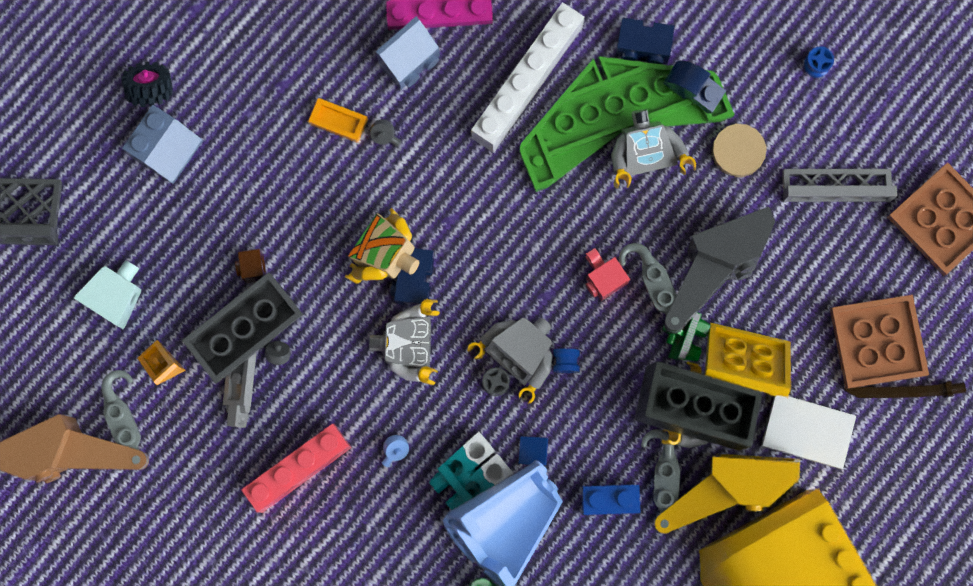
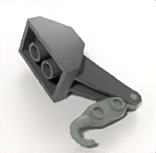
(716, 256)

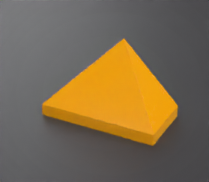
(159, 363)

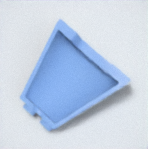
(505, 523)

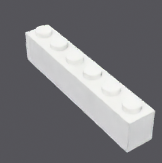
(527, 77)

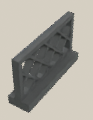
(22, 232)

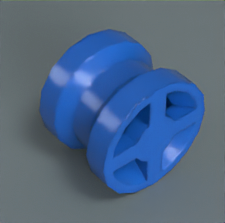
(821, 56)
(566, 361)

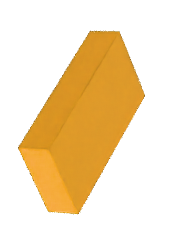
(338, 120)

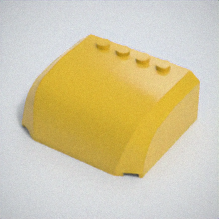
(786, 547)

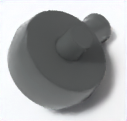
(383, 132)
(277, 352)

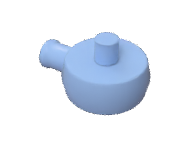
(395, 449)

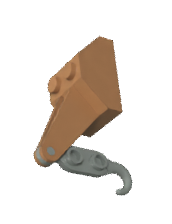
(60, 445)

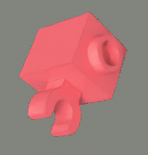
(606, 277)

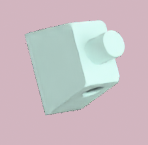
(112, 293)

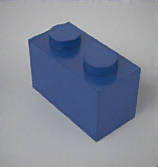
(610, 499)

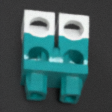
(461, 473)

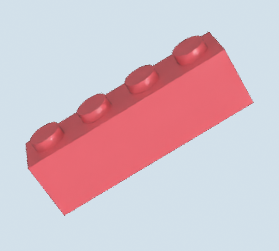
(296, 468)

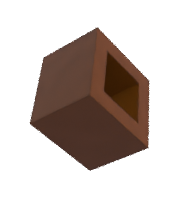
(250, 265)

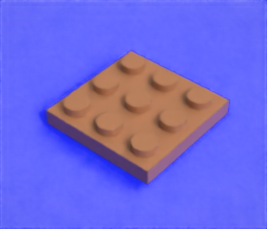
(939, 219)
(879, 341)

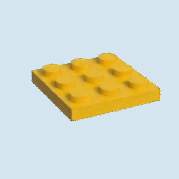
(749, 360)

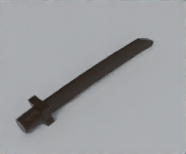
(946, 389)

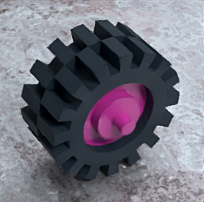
(147, 84)

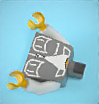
(408, 342)

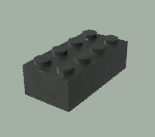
(698, 406)

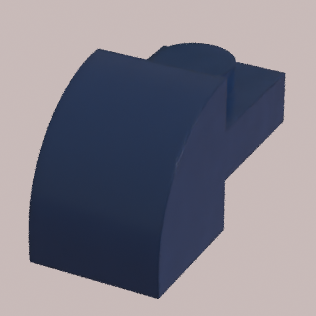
(694, 83)

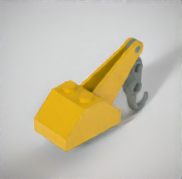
(733, 481)

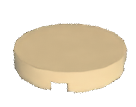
(739, 150)

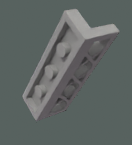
(838, 191)

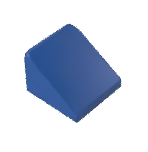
(533, 449)

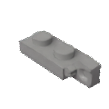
(239, 393)

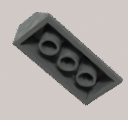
(242, 327)

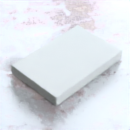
(808, 431)

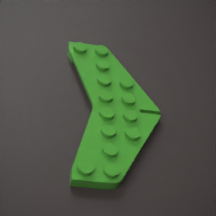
(598, 111)

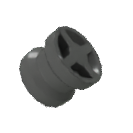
(496, 377)

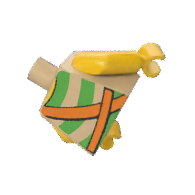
(383, 250)

